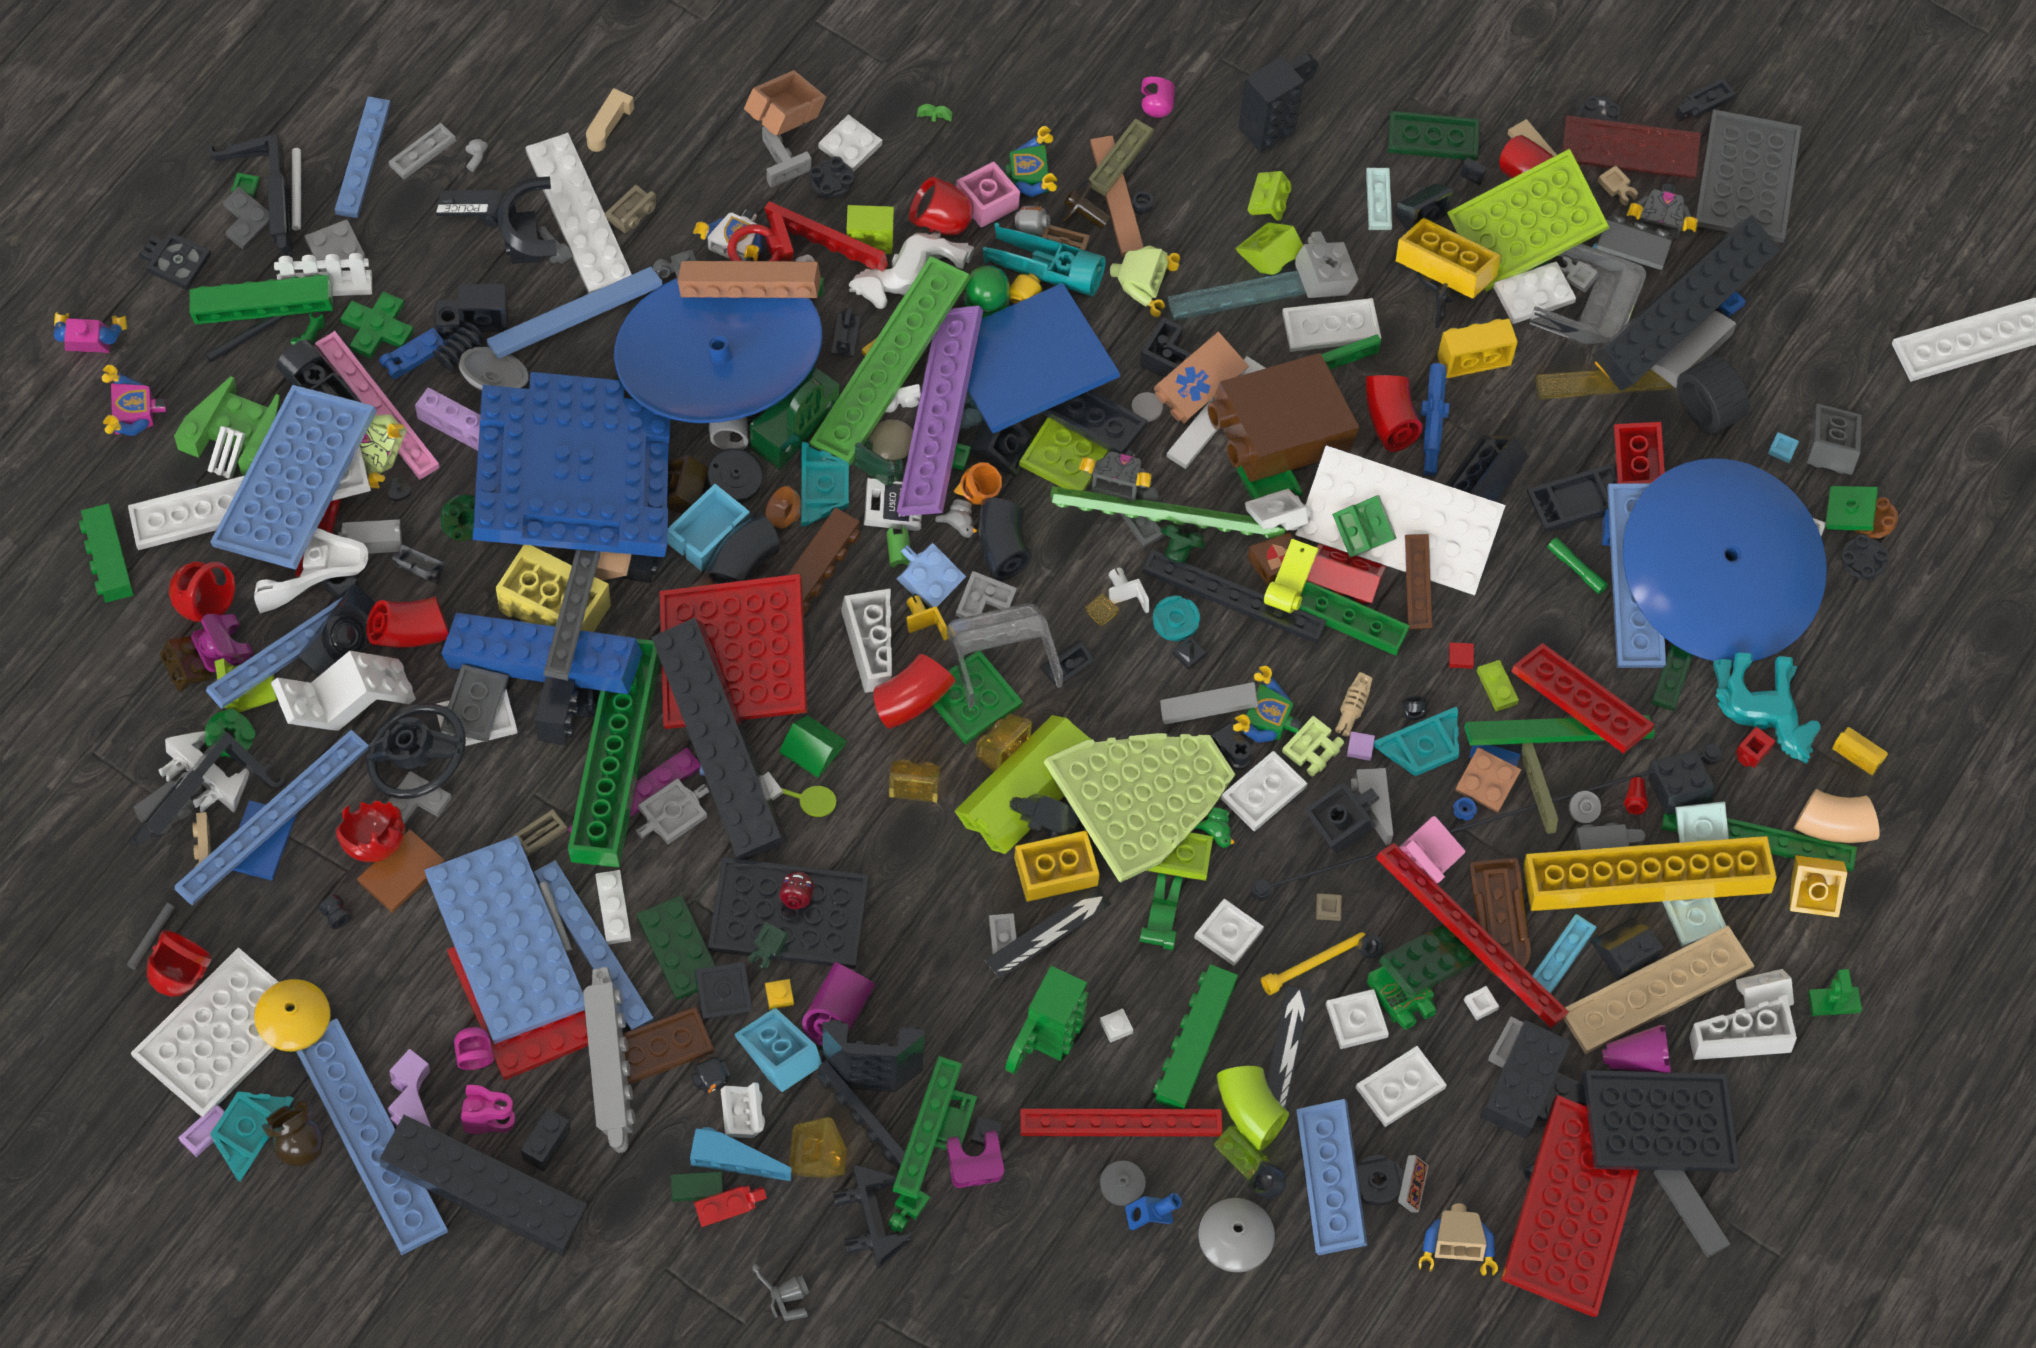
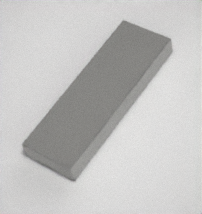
(422, 151)

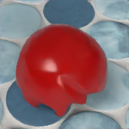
(371, 831)

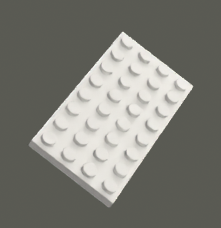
(1457, 522)

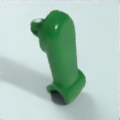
(312, 330)

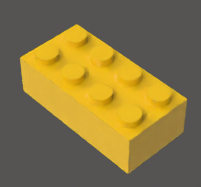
(1448, 258)

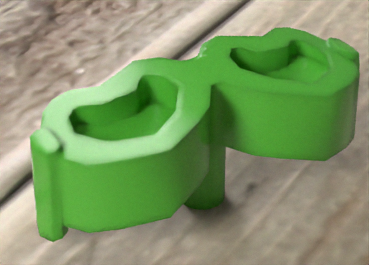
(930, 110)

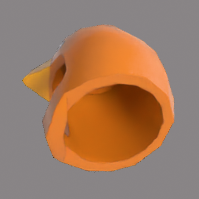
(979, 483)

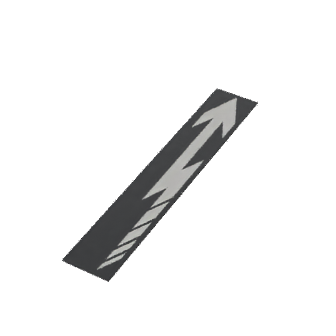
(1047, 932)
(1288, 1043)

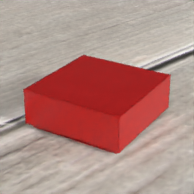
(1461, 655)

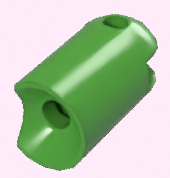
(896, 543)

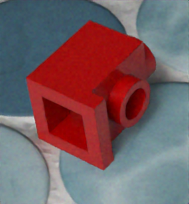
(1754, 748)

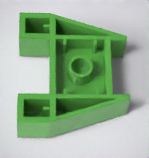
(227, 410)

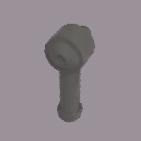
(563, 251)

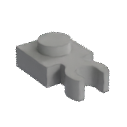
(1579, 276)

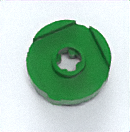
(230, 721)

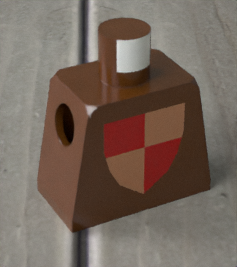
(1268, 556)

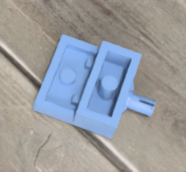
(929, 575)

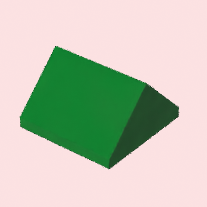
(811, 745)

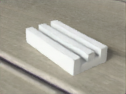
(218, 448)

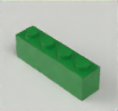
(106, 553)

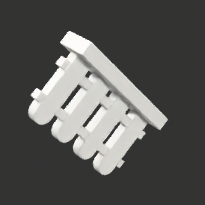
(352, 282)

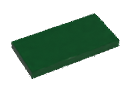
(1433, 135)

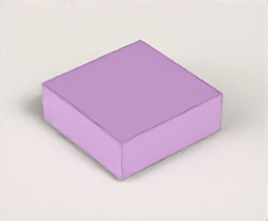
(1360, 746)

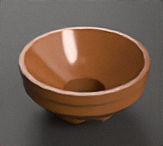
(783, 507)

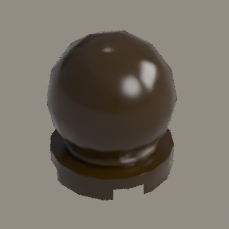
(296, 1137)

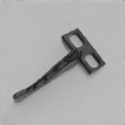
(1443, 295)

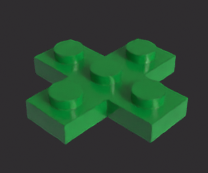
(377, 324)

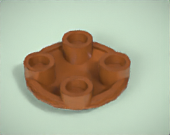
(1885, 520)

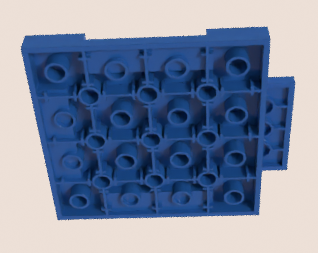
(571, 467)

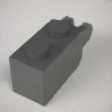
(145, 807)
(1607, 836)

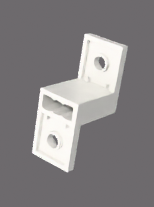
(343, 691)

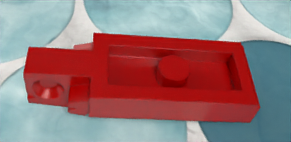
(727, 1204)

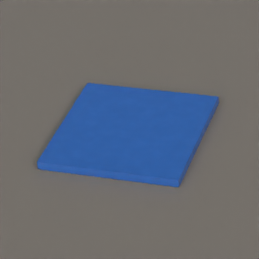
(1035, 359)

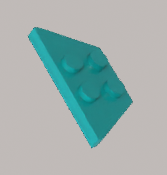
(823, 484)
(1424, 743)
(240, 1131)

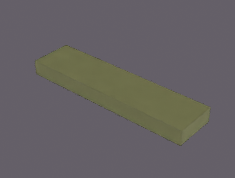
(1120, 156)
(1539, 787)

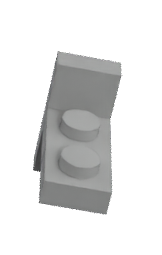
(787, 165)

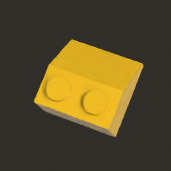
(1817, 886)

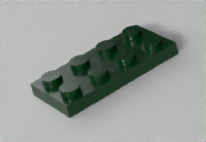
(675, 944)
(1428, 960)

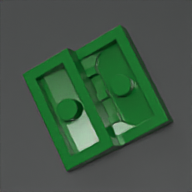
(1364, 526)

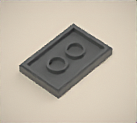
(476, 701)

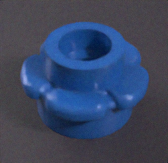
(1465, 803)

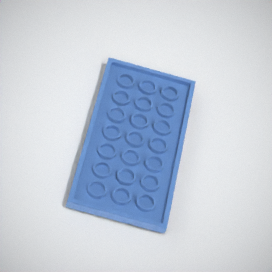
(293, 477)
(505, 939)

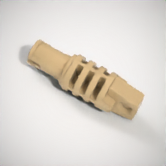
(1354, 703)

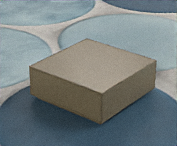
(1328, 907)

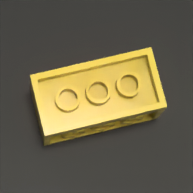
(536, 587)

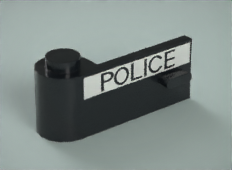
(471, 203)

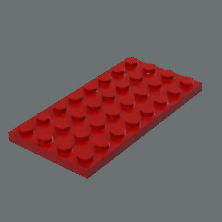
(1569, 1216)

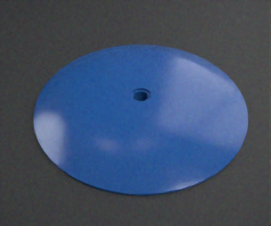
(715, 354)
(1689, 587)

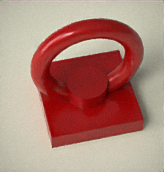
(776, 237)

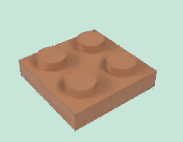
(1488, 780)

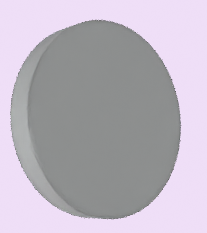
(1147, 406)
(1584, 807)

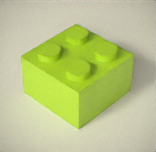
(871, 226)

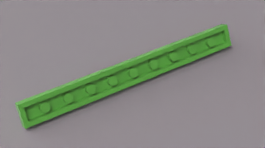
(1157, 511)

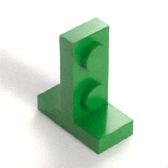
(1837, 999)

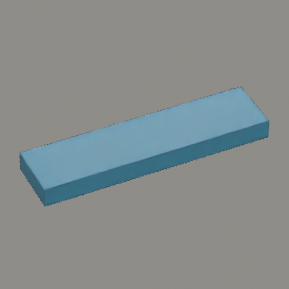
(1564, 952)

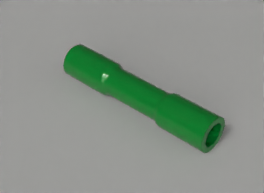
(1588, 575)

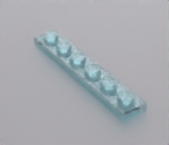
(1235, 295)

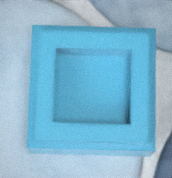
(1783, 447)

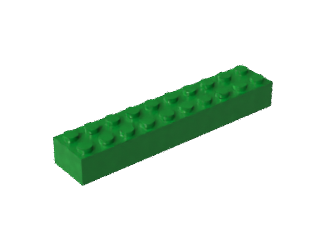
(613, 767)

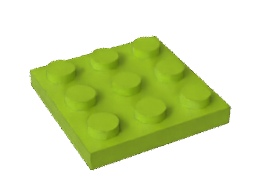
(1058, 455)

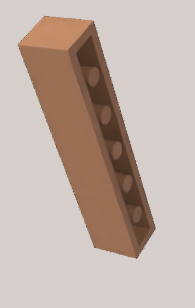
(749, 279)

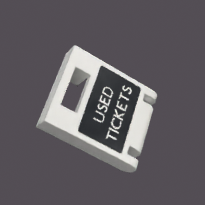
(888, 512)

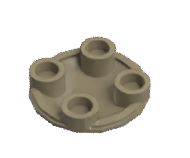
(891, 439)

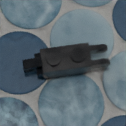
(1047, 814)

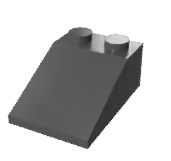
(1834, 439)

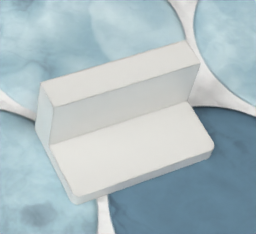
(1765, 987)

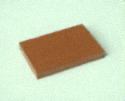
(401, 874)

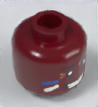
(796, 890)

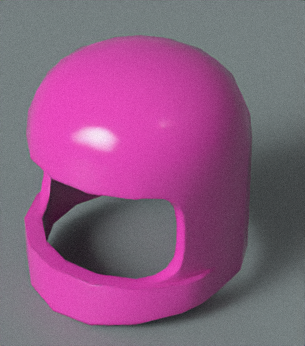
(1162, 102)
(473, 1049)

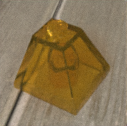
(817, 1149)

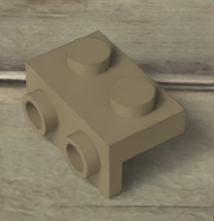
(631, 209)

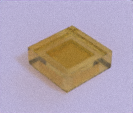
(1102, 609)

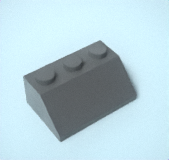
(1635, 242)

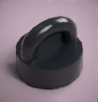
(1414, 704)

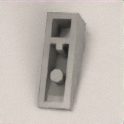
(1380, 811)

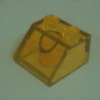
(1003, 740)
(914, 780)

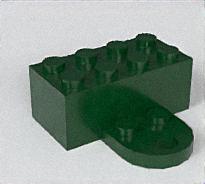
(793, 420)

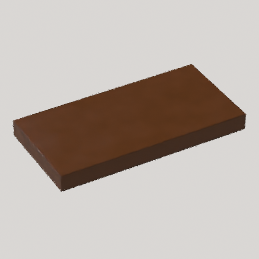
(666, 1044)

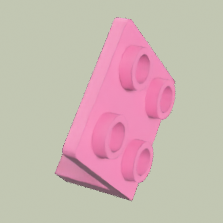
(1433, 849)

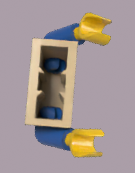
(1459, 1237)

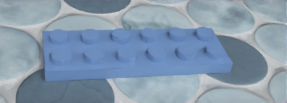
(1331, 1177)

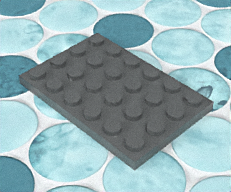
(1748, 173)

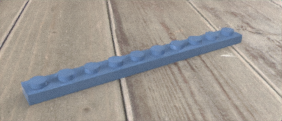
(271, 817)

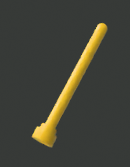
(1272, 983)

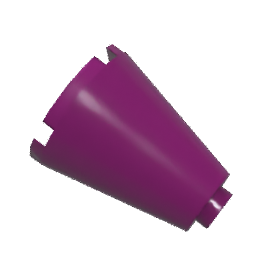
(1640, 1052)

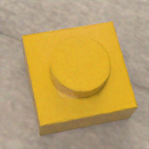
(779, 994)

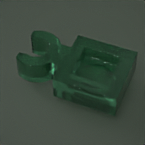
(769, 942)

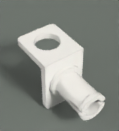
(1126, 590)

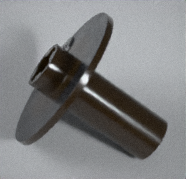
(1077, 202)

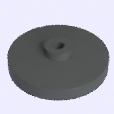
(1122, 1183)

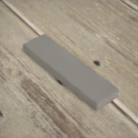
(1209, 703)

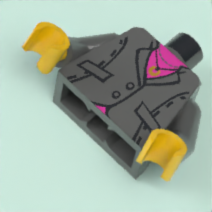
(1664, 211)
(1117, 474)

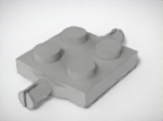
(672, 811)

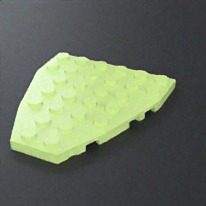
(1141, 793)

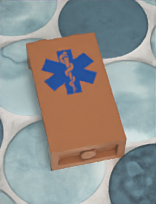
(1198, 377)

